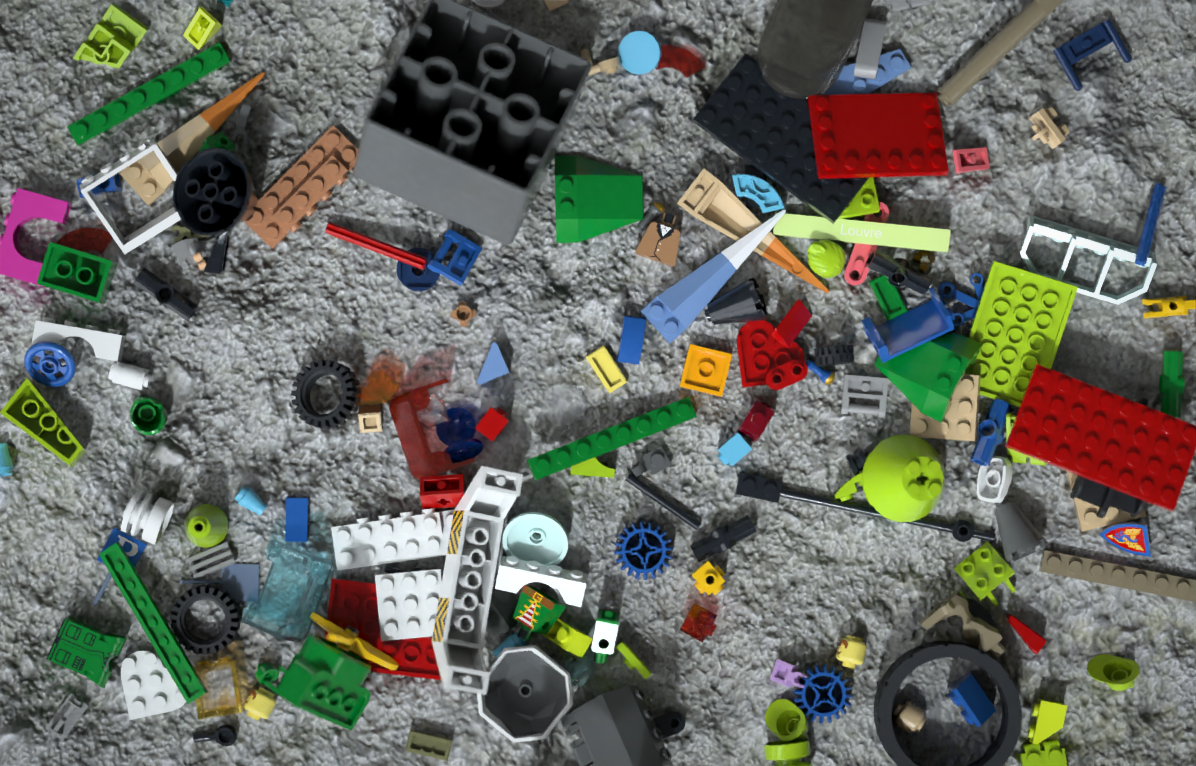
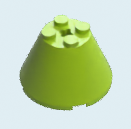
(903, 478)

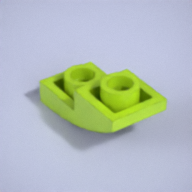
(846, 490)

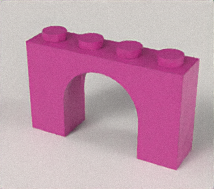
(25, 207)

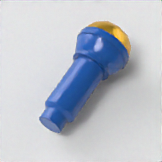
(826, 376)

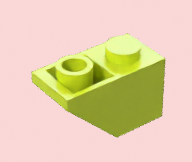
(569, 638)
(1048, 719)

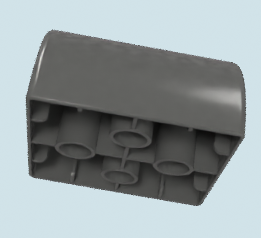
(470, 118)

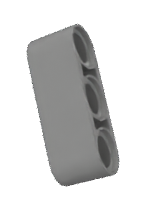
(870, 48)

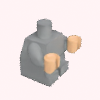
(191, 251)

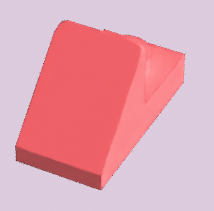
(971, 160)

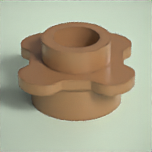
(464, 320)

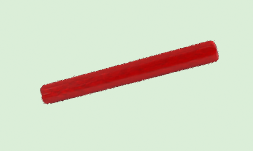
(376, 245)

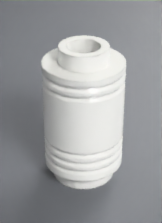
(129, 375)

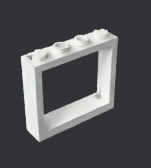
(150, 229)

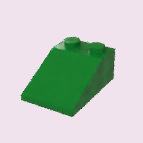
(77, 273)

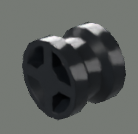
(856, 461)

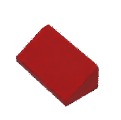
(792, 324)

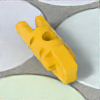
(1179, 303)

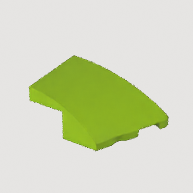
(112, 38)

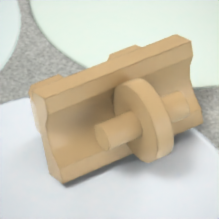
(1046, 129)

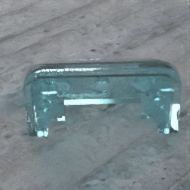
(289, 593)

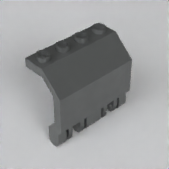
(617, 731)

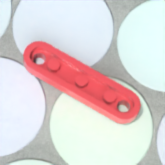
(861, 252)

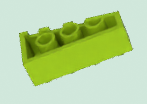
(38, 419)

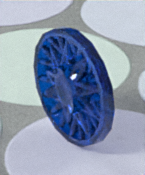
(458, 427)
(464, 450)

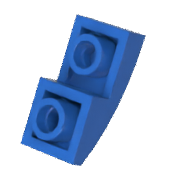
(631, 339)

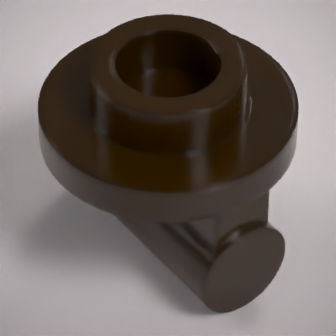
(924, 258)

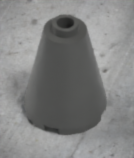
(1016, 531)

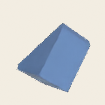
(494, 366)

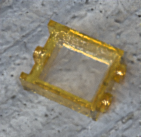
(223, 688)

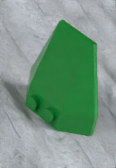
(594, 198)
(932, 372)

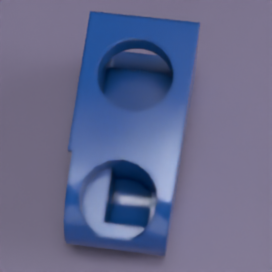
(108, 186)

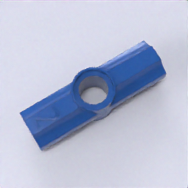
(987, 443)

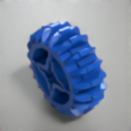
(642, 535)
(837, 705)

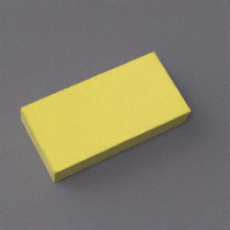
(606, 369)

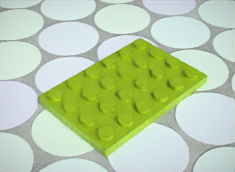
(1019, 327)

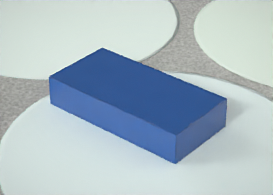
(297, 519)

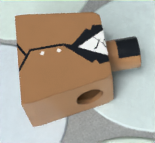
(660, 241)

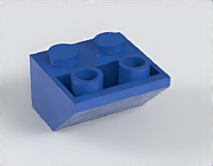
(972, 699)

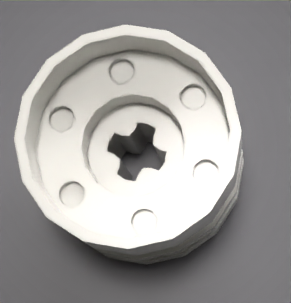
(143, 514)

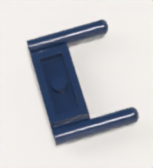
(1087, 44)

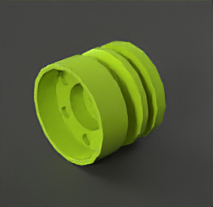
(788, 752)

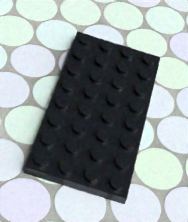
(774, 137)

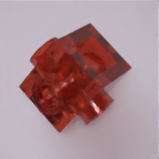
(699, 623)

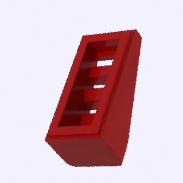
(1030, 637)

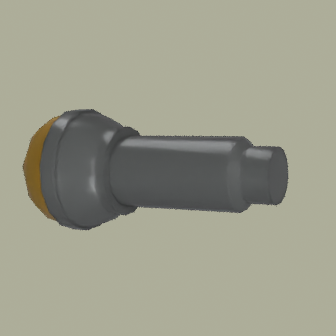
(656, 210)

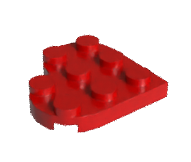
(761, 352)

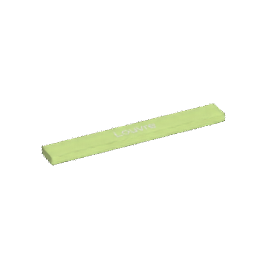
(863, 232)

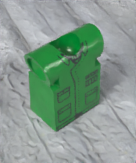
(86, 650)

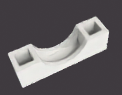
(105, 345)
(566, 583)

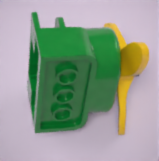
(329, 677)

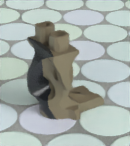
(978, 624)

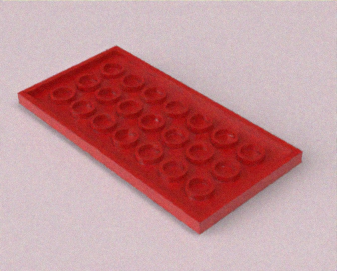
(1103, 437)

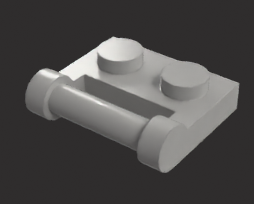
(866, 388)

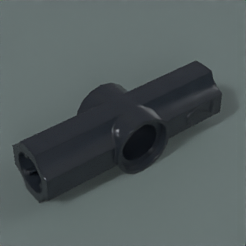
(898, 272)
(154, 286)
(723, 538)

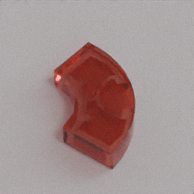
(680, 60)
(86, 239)

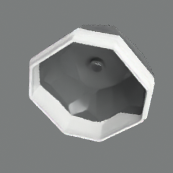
(531, 714)

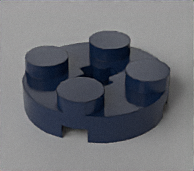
(410, 279)

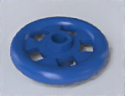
(50, 369)

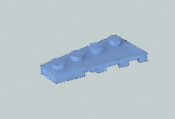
(890, 66)

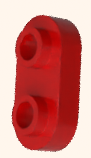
(787, 375)

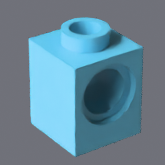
(733, 450)

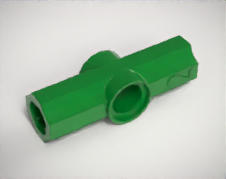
(1171, 383)

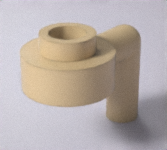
(609, 66)

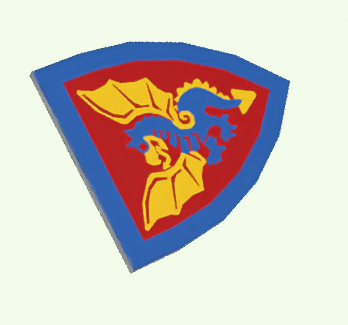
(1129, 537)

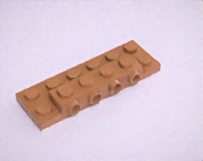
(303, 187)

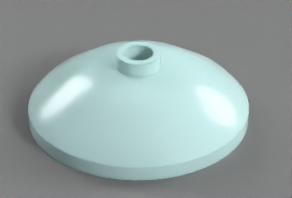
(522, 542)

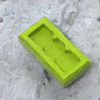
(633, 660)

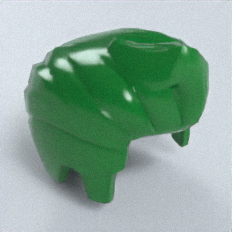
(148, 415)

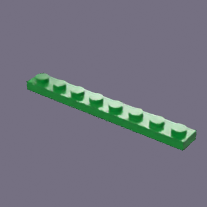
(149, 94)
(611, 438)
(153, 623)

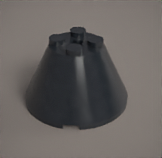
(214, 192)

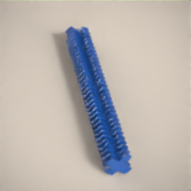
(1150, 224)

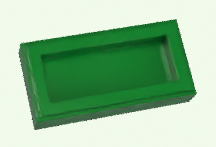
(887, 297)

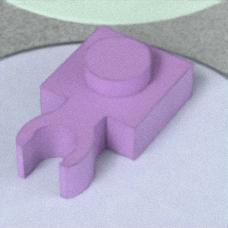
(786, 674)

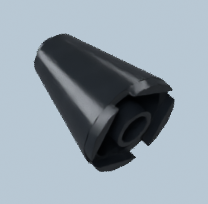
(738, 305)

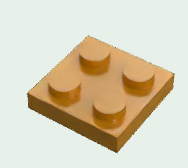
(705, 370)

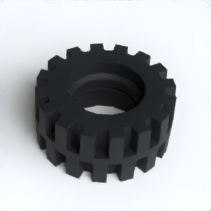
(834, 355)

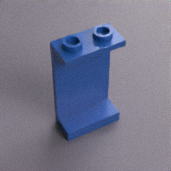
(910, 328)

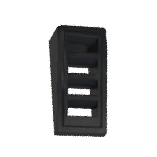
(218, 257)

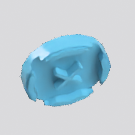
(639, 52)

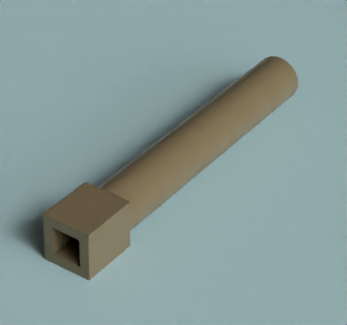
(995, 50)

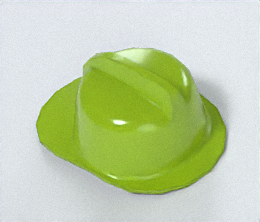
(1114, 671)
(786, 720)

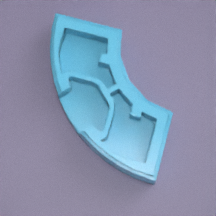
(757, 190)

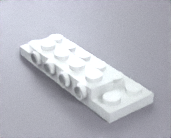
(392, 539)

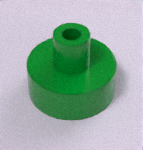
(266, 672)

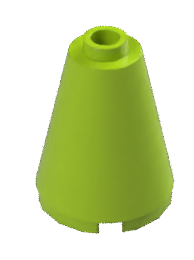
(214, 525)

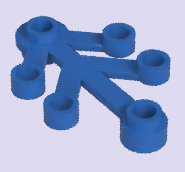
(964, 298)

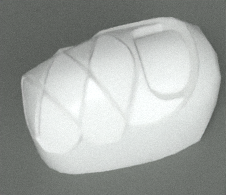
(994, 480)

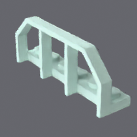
(1099, 245)

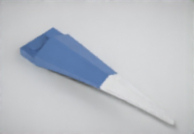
(682, 302)

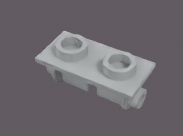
(66, 717)

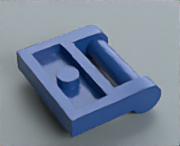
(461, 261)

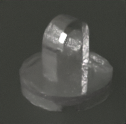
(563, 404)

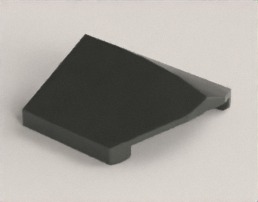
(501, 612)

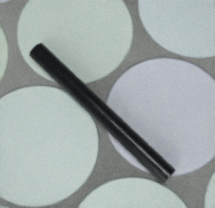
(663, 501)

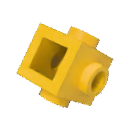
(703, 572)

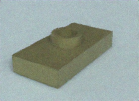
(429, 745)

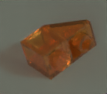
(379, 389)

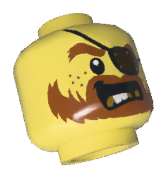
(851, 651)
(260, 703)

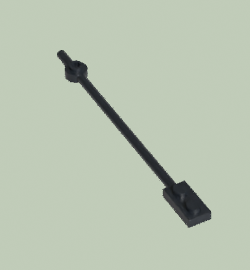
(772, 490)

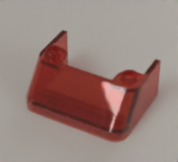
(404, 415)

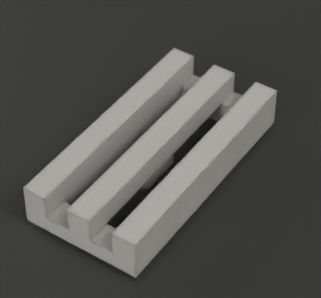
(194, 567)

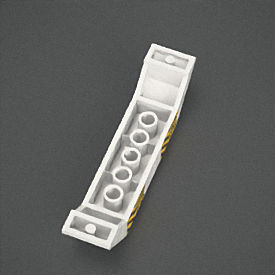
(470, 579)

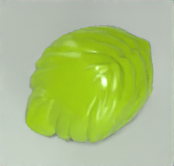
(826, 258)

